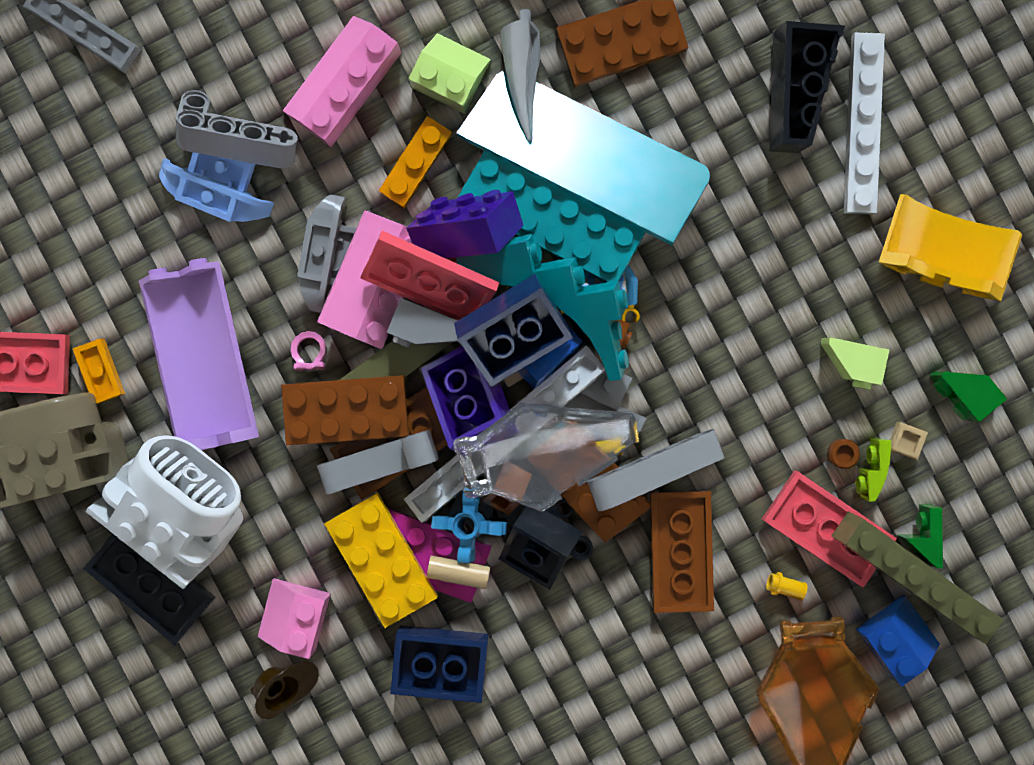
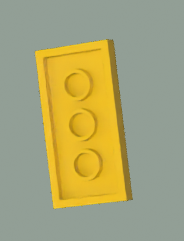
(381, 560)

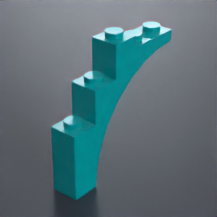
(590, 306)

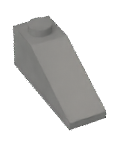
(420, 325)

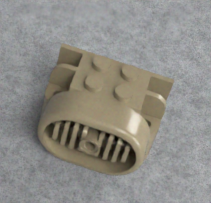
(56, 448)

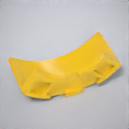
(950, 250)

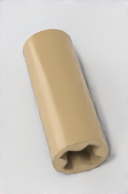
(458, 572)

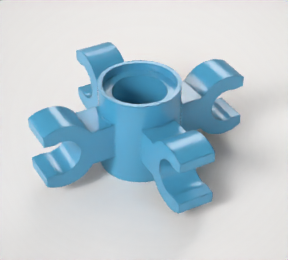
(467, 548)

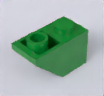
(971, 394)

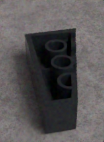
(799, 79)

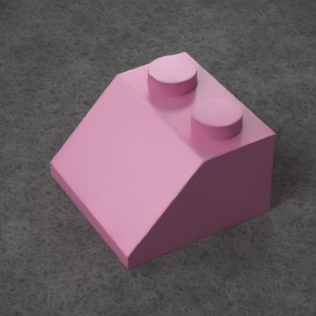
(293, 618)

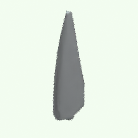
(521, 60)

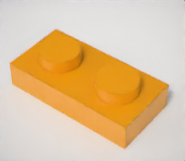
(99, 370)

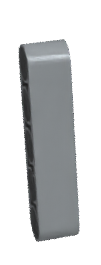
(655, 470)

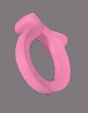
(318, 363)

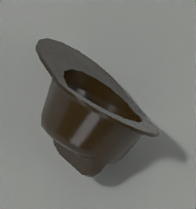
(281, 688)

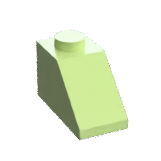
(857, 361)

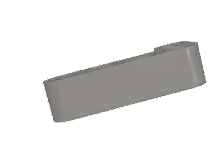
(231, 137)
(378, 462)

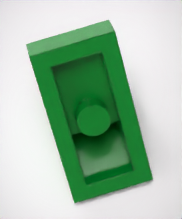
(929, 542)

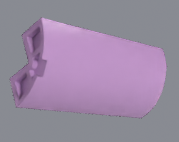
(198, 355)

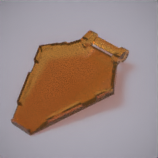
(816, 693)

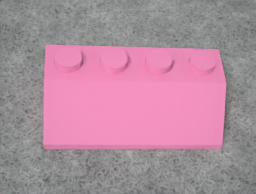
(343, 80)
(353, 303)

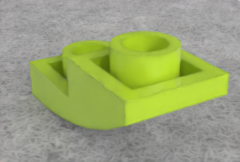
(872, 479)

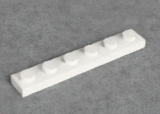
(864, 123)

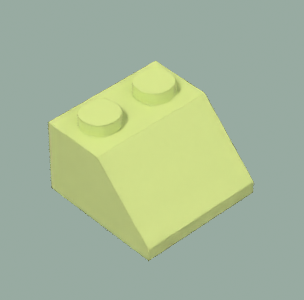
(448, 72)

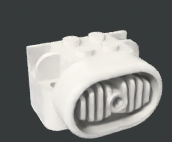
(172, 507)

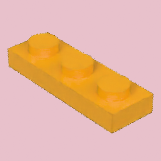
(415, 162)

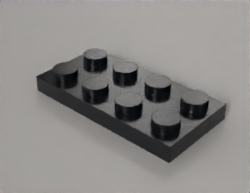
(148, 590)

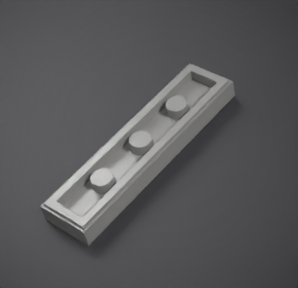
(86, 31)

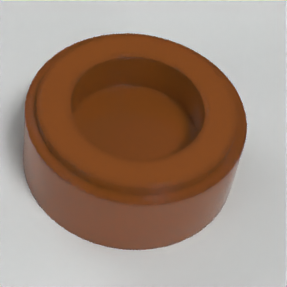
(843, 453)

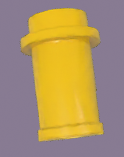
(785, 586)

